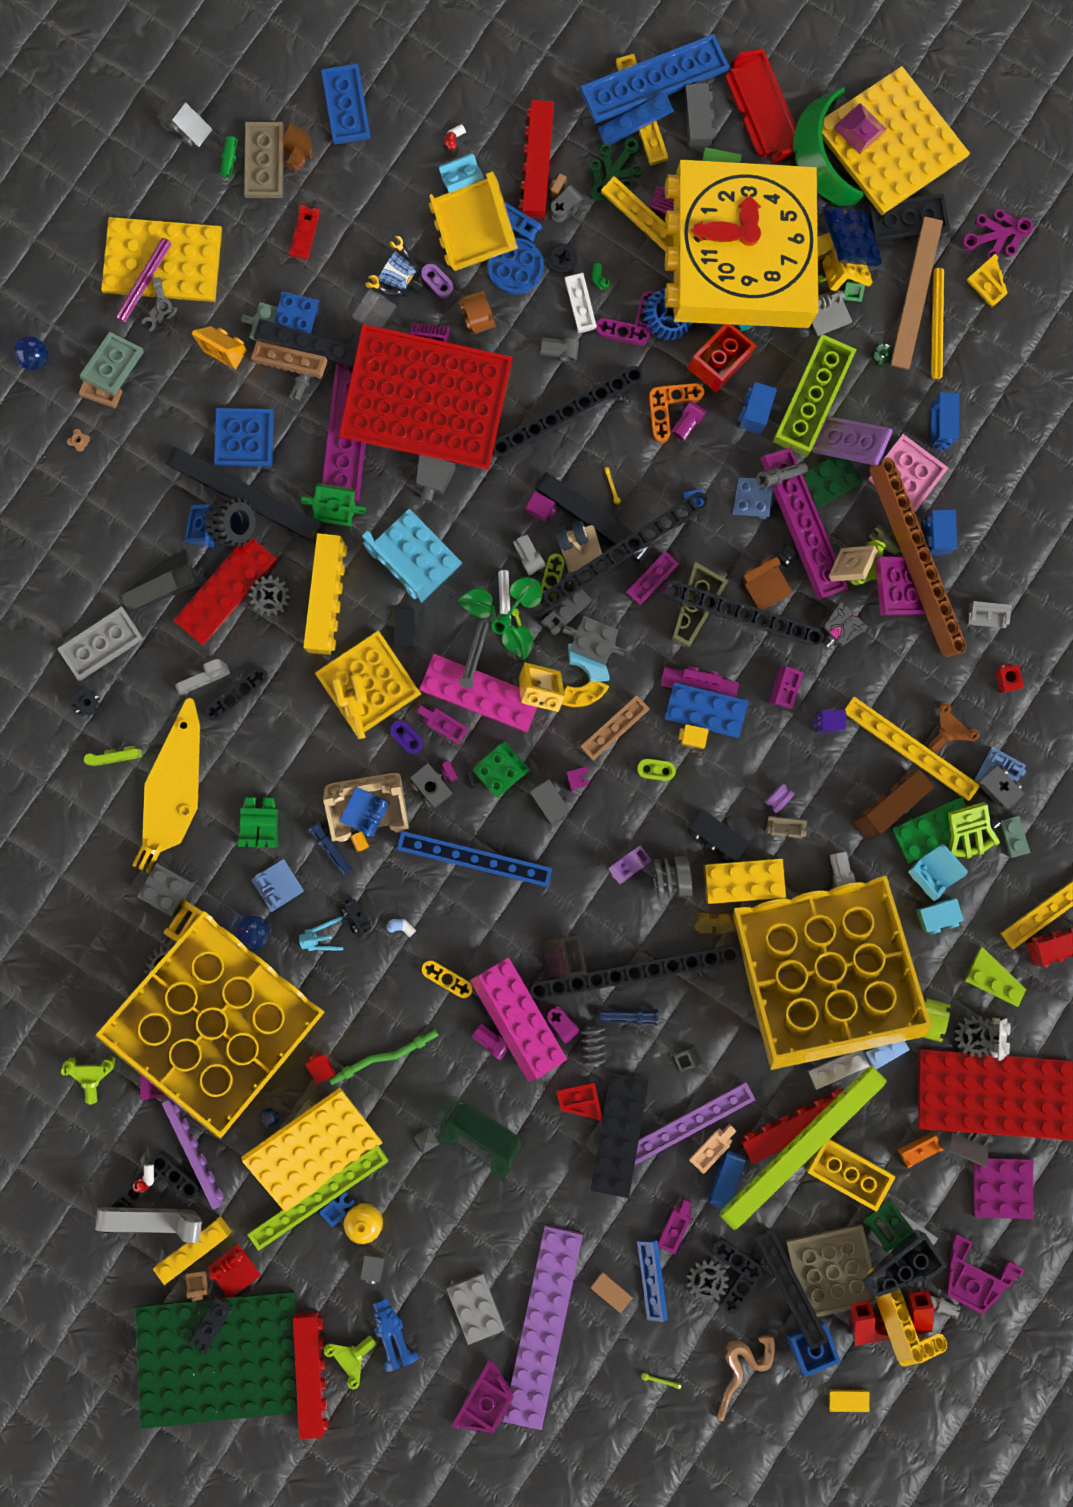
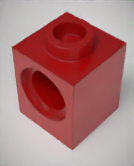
(1003, 684)
(320, 1067)

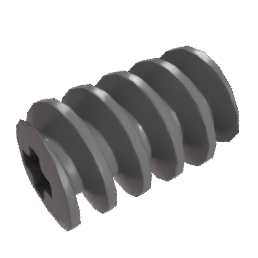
(593, 1046)

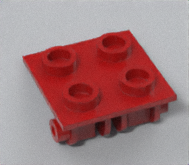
(233, 1271)

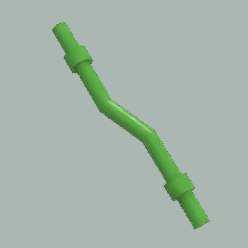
(418, 1042)

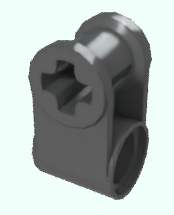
(567, 202)

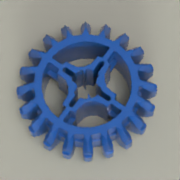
(676, 329)

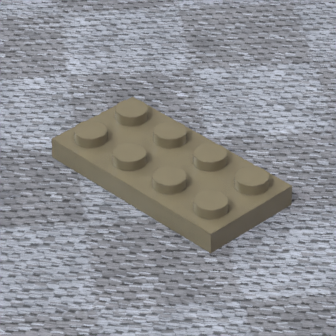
(264, 159)

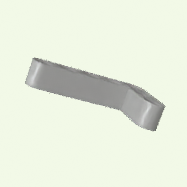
(180, 1221)

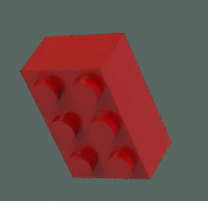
(721, 356)

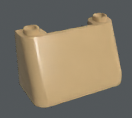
(384, 786)

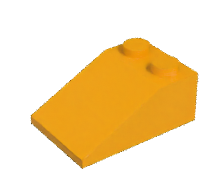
(220, 346)

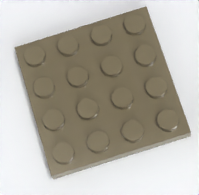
(832, 1268)

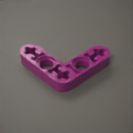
(638, 327)

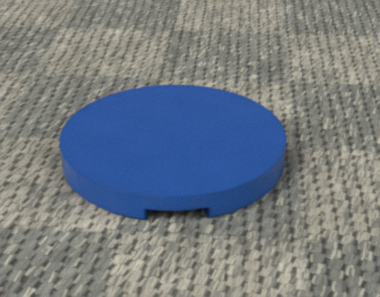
(518, 269)

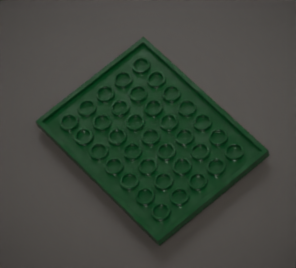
(240, 1376)

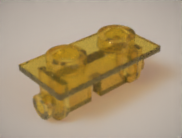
(723, 922)

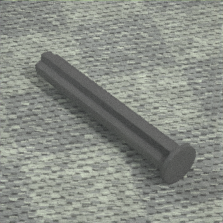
(467, 679)

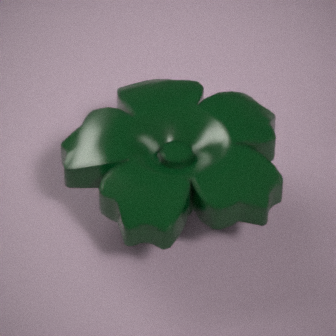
(882, 354)

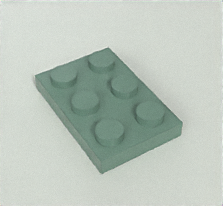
(111, 363)

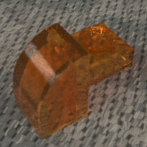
(299, 142)

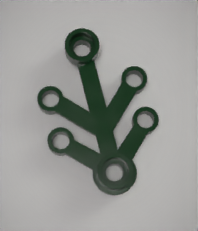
(615, 169)

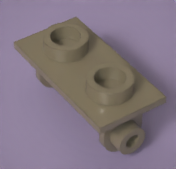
(793, 827)

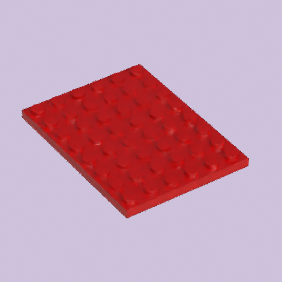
(425, 397)

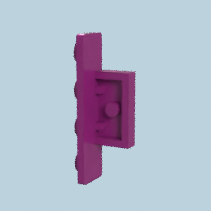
(693, 677)

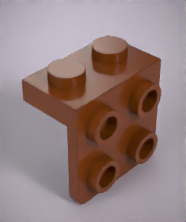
(766, 583)

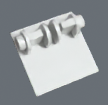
(1002, 1048)

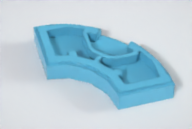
(595, 670)

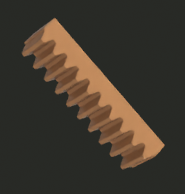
(289, 359)
(614, 728)

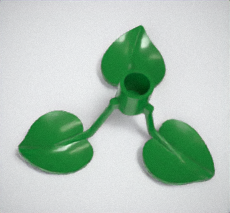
(525, 590)

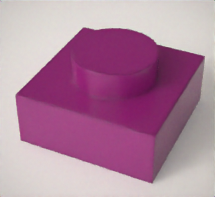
(449, 772)

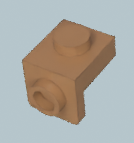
(197, 1286)

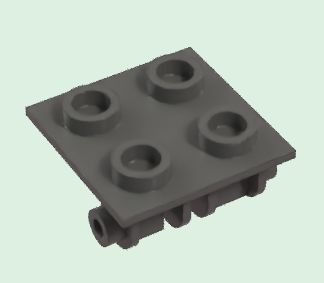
(971, 1146)

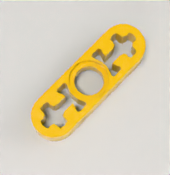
(437, 966)

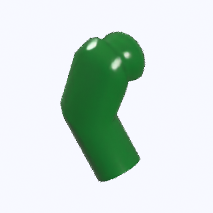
(598, 279)

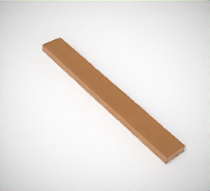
(916, 293)

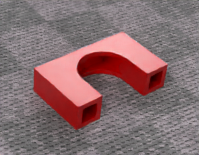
(871, 1329)

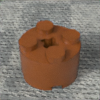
(478, 312)

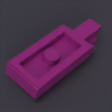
(443, 724)
(676, 1227)

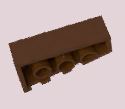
(893, 804)

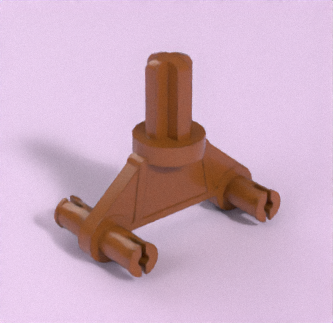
(951, 729)

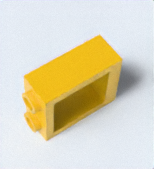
(542, 678)

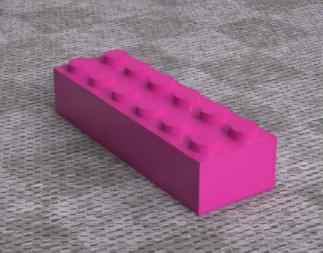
(487, 697)
(518, 1019)

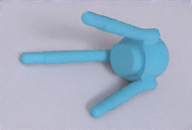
(309, 940)

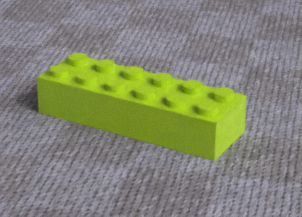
(814, 395)

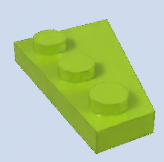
(994, 978)

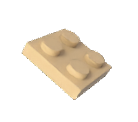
(853, 563)

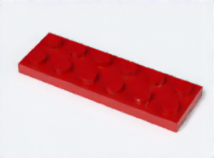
(225, 590)

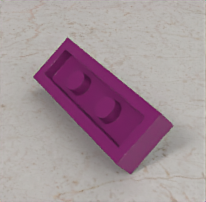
(652, 578)

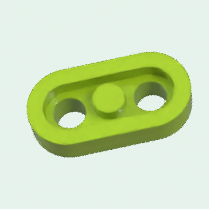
(656, 769)

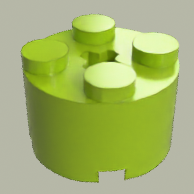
(938, 1018)

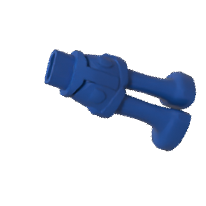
(389, 1325)

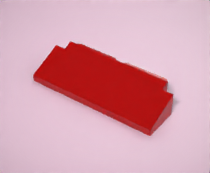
(762, 105)

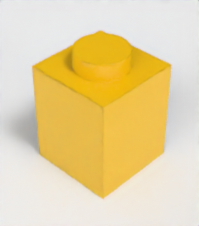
(693, 736)

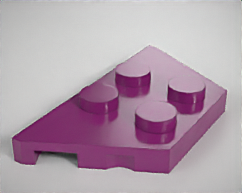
(485, 1402)

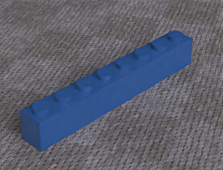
(474, 859)

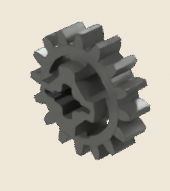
(276, 590)
(983, 1025)
(701, 1285)

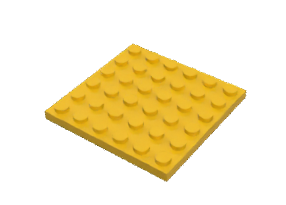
(908, 153)

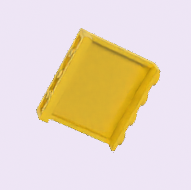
(473, 223)

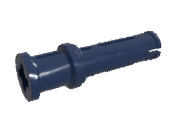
(324, 840)
(639, 1016)

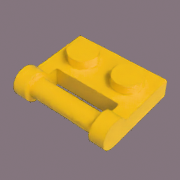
(186, 905)

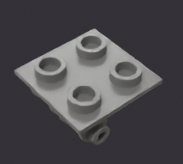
(831, 312)

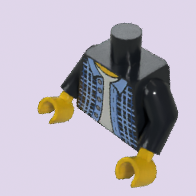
(398, 274)

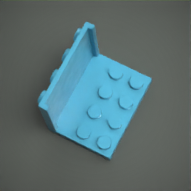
(413, 555)

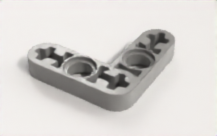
(213, 671)

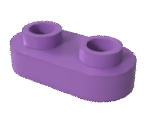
(438, 281)

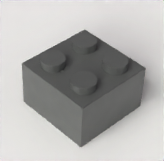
(165, 889)

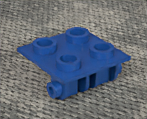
(296, 312)
(364, 811)

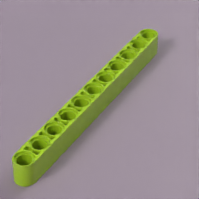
(802, 1147)

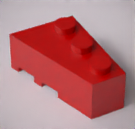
(1051, 948)

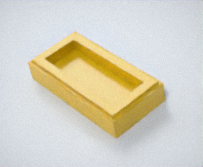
(848, 1400)

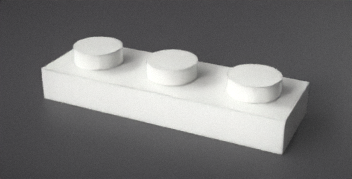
(580, 303)
(838, 1068)

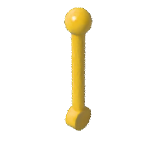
(616, 500)

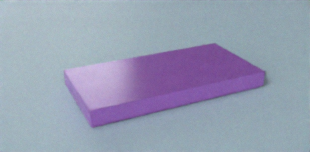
(852, 440)

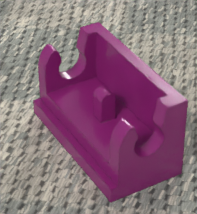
(785, 687)
(574, 779)

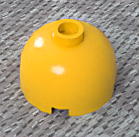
(363, 1223)

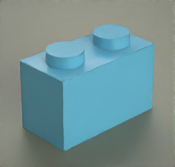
(940, 915)

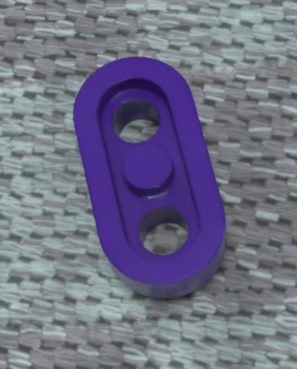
(407, 737)

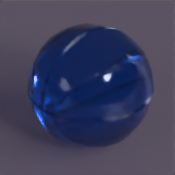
(31, 353)
(253, 932)

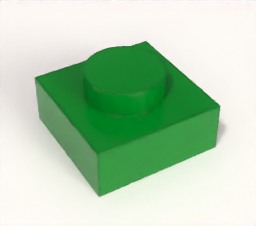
(853, 290)

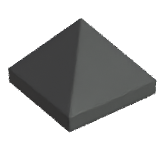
(426, 1140)

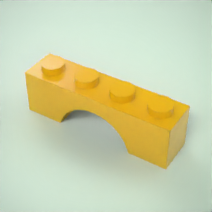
(191, 1252)

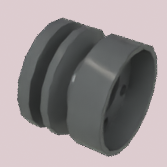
(672, 877)

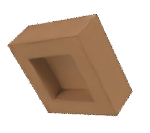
(557, 186)

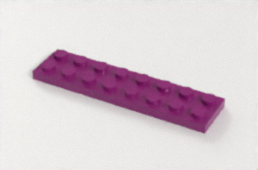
(343, 457)
(805, 526)

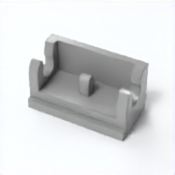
(989, 614)

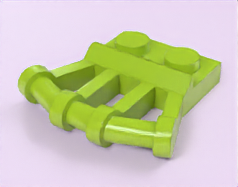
(967, 821)

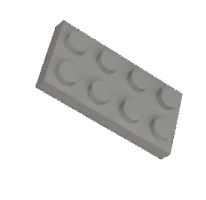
(100, 643)

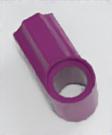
(690, 417)
(494, 1043)

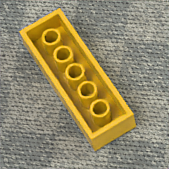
(324, 594)

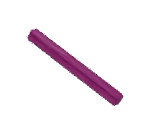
(143, 280)

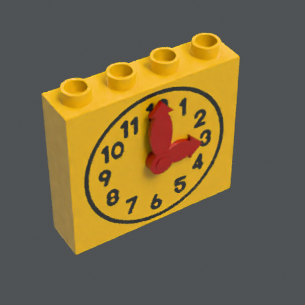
(742, 244)

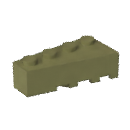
(691, 619)

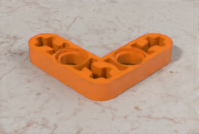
(667, 399)

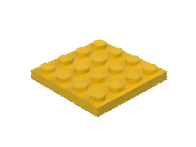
(382, 675)

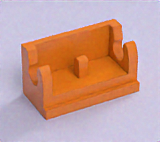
(919, 1149)

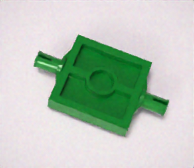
(334, 504)

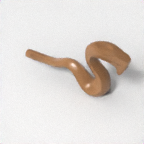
(738, 1347)

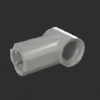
(530, 558)
(841, 869)

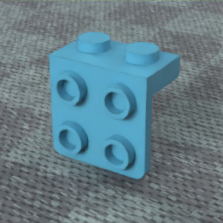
(937, 871)

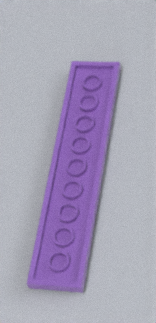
(543, 1326)

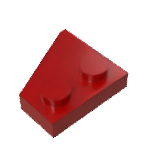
(580, 1100)

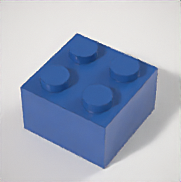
(757, 407)
(940, 531)
(813, 1360)

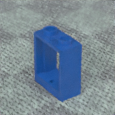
(944, 420)

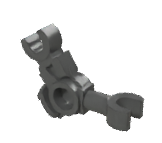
(162, 306)

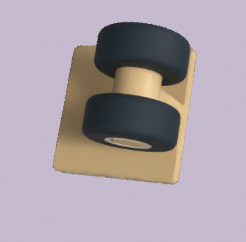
(578, 545)

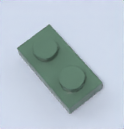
(1014, 836)

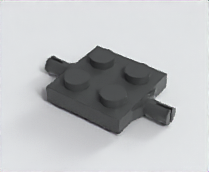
(594, 640)

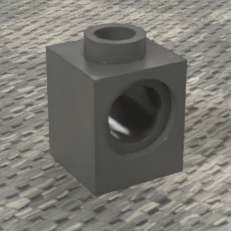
(372, 1267)

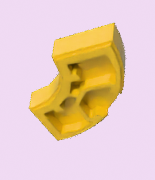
(584, 695)

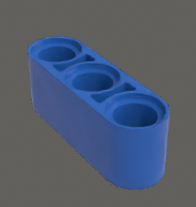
(727, 1179)

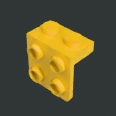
(839, 272)

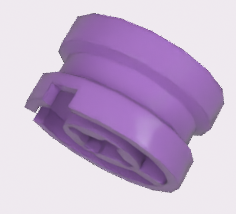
(779, 798)

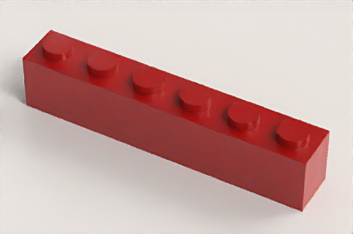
(538, 158)
(776, 1136)
(309, 1375)

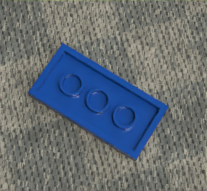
(346, 104)
(706, 709)

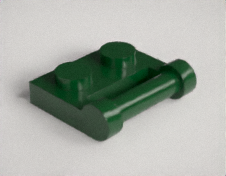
(893, 1221)

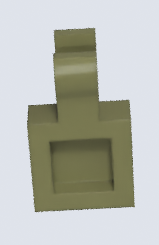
(888, 539)

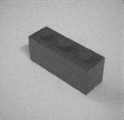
(699, 115)

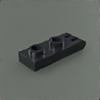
(211, 1324)

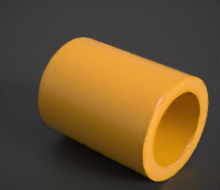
(359, 841)

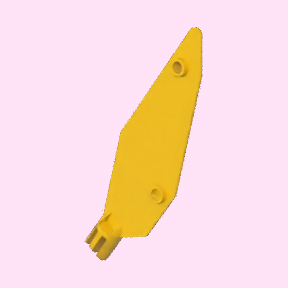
(171, 788)

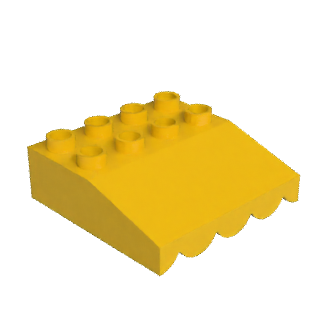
(830, 973)
(210, 1025)

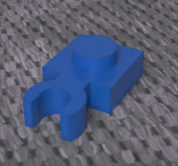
(335, 1211)

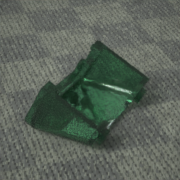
(483, 1132)

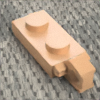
(712, 1148)

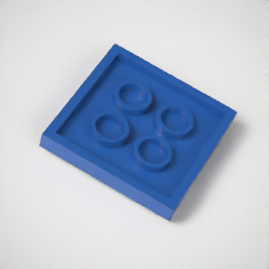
(244, 437)

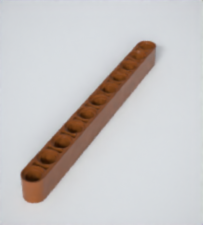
(918, 557)

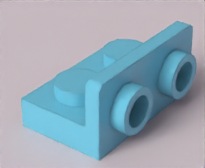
(460, 172)

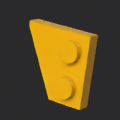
(989, 281)

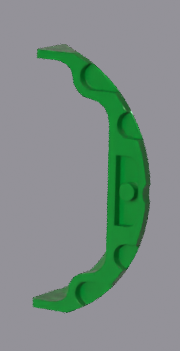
(811, 152)

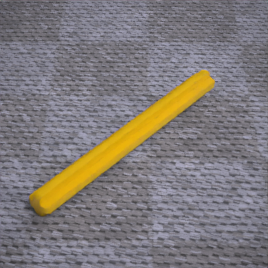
(937, 323)

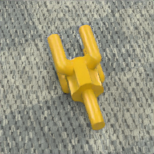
(352, 702)

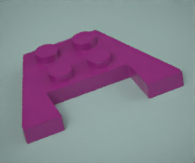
(972, 1285)

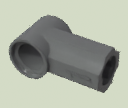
(564, 349)

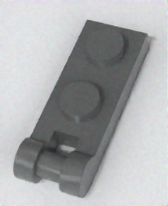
(566, 612)

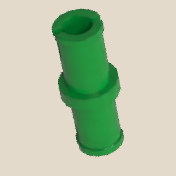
(228, 157)

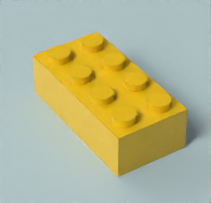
(744, 881)
(850, 1174)

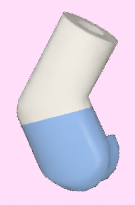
(400, 924)

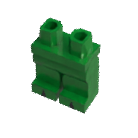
(258, 825)

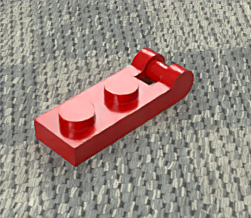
(304, 232)

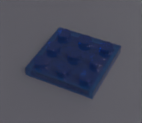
(852, 236)

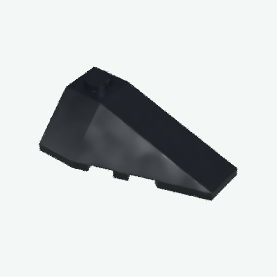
(905, 1265)

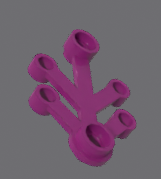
(1000, 233)

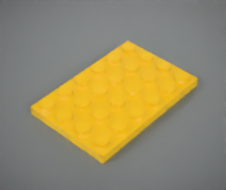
(185, 272)
(311, 1149)

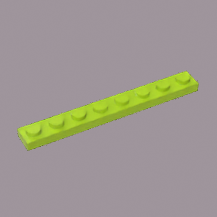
(323, 1195)

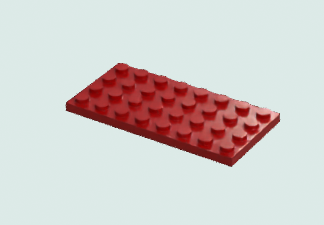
(995, 1096)

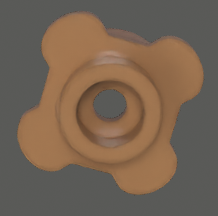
(84, 439)

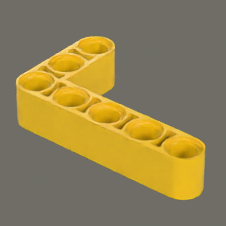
(902, 1334)

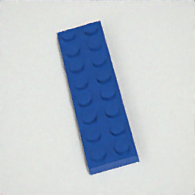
(653, 77)

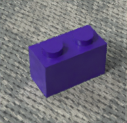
(830, 721)

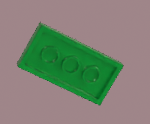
(926, 831)

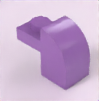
(629, 864)

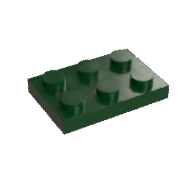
(831, 480)

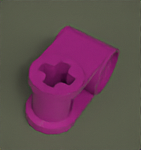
(564, 1026)

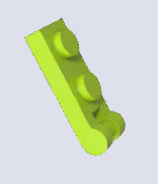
(112, 756)

